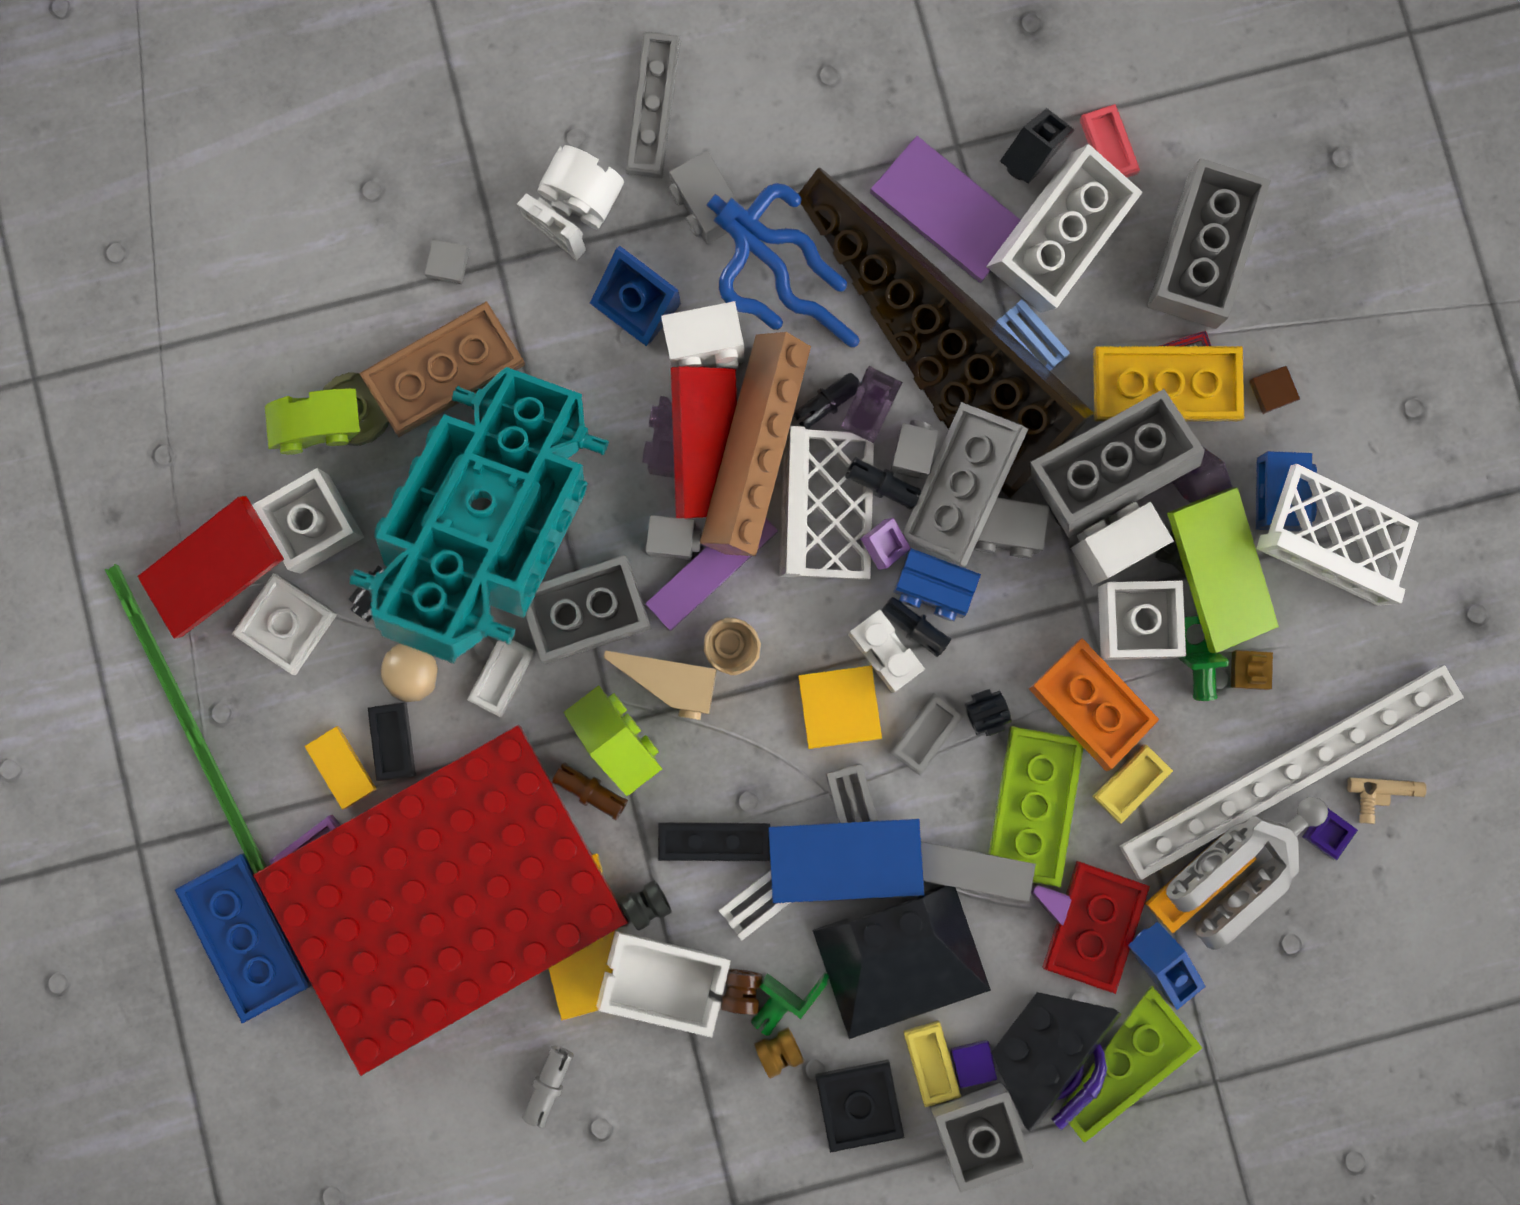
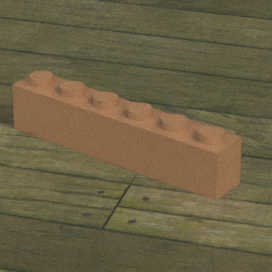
(755, 444)

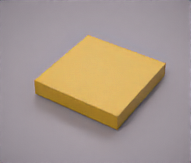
(840, 707)

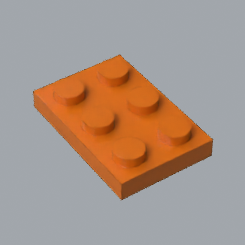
(1094, 704)

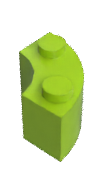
(304, 422)

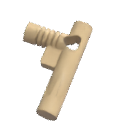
(1381, 794)

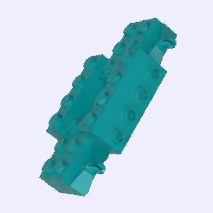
(459, 561)

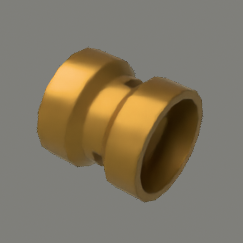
(779, 1053)

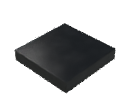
(859, 1106)

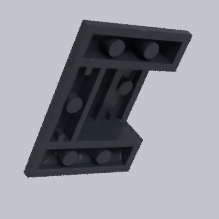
(901, 961)

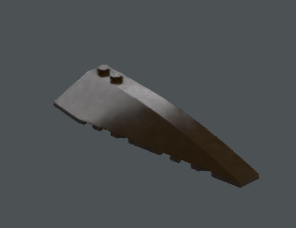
(942, 332)

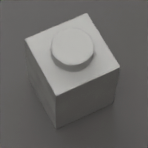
(914, 449)
(672, 537)

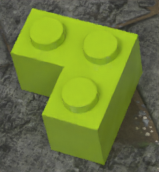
(613, 739)

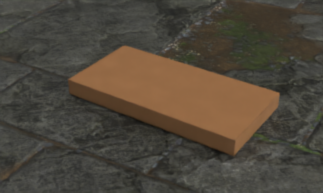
(422, 376)

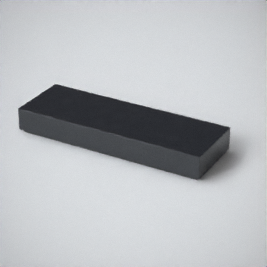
(713, 841)

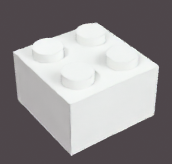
(705, 337)
(308, 521)
(1128, 539)
(1141, 620)

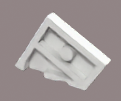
(552, 225)

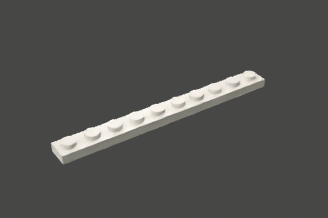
(1291, 772)

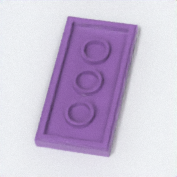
(945, 207)

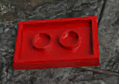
(1097, 927)

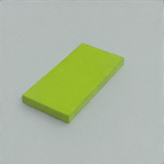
(1223, 569)
(1037, 801)

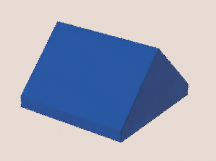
(635, 296)

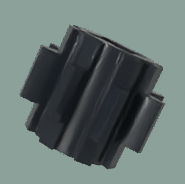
(988, 712)

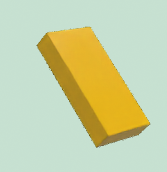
(340, 767)

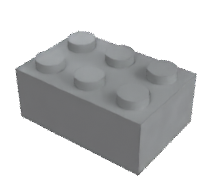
(586, 610)

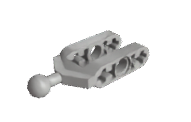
(1259, 888)

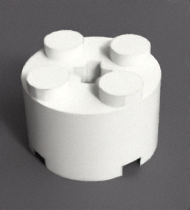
(580, 186)

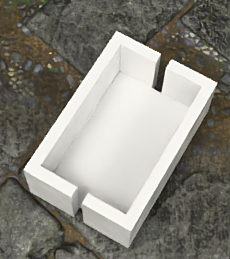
(663, 984)

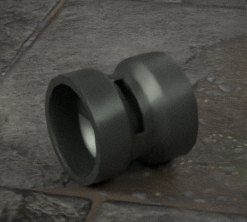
(638, 908)

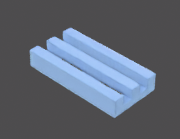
(1044, 332)

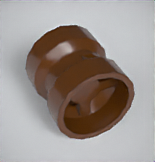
(741, 992)

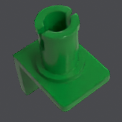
(1202, 665)
(784, 1000)

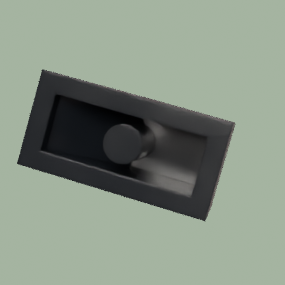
(1036, 145)

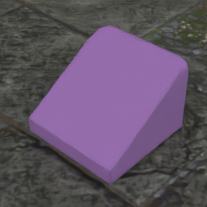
(1052, 901)

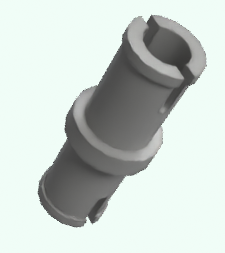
(547, 1086)

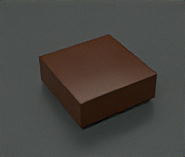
(1274, 389)

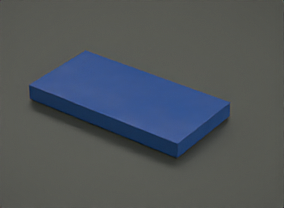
(846, 861)
(242, 938)

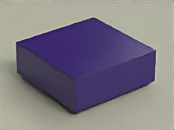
(1331, 835)
(973, 1064)

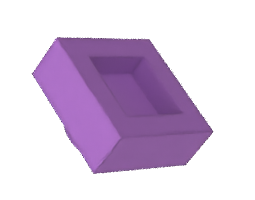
(885, 543)

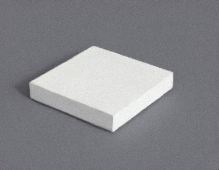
(284, 624)

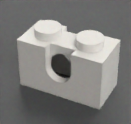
(879, 636)

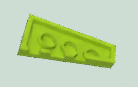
(1137, 1059)

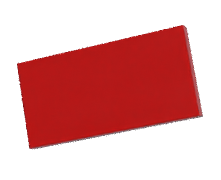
(702, 418)
(210, 567)

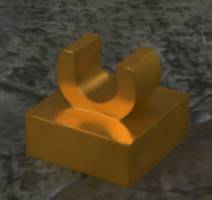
(1251, 670)

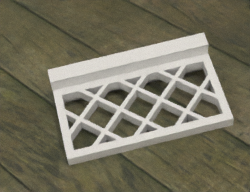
(795, 506)
(1332, 566)

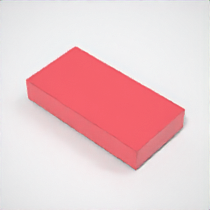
(1109, 138)

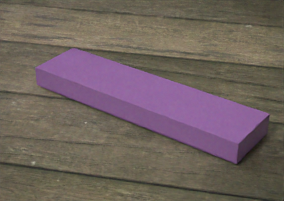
(698, 582)

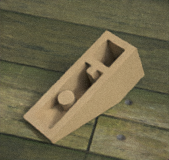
(675, 683)

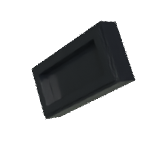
(391, 741)

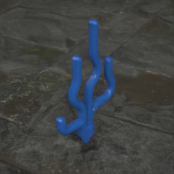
(747, 232)

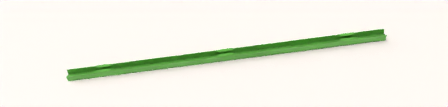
(186, 719)

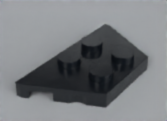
(1048, 1050)

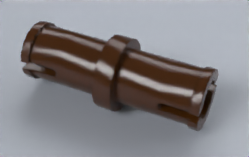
(589, 791)

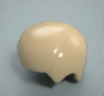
(732, 646)
(408, 673)

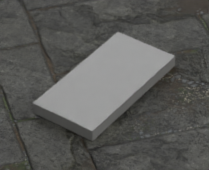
(964, 483)

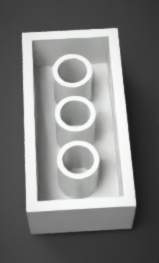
(1064, 229)

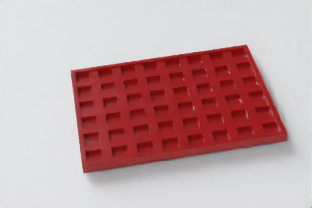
(440, 899)

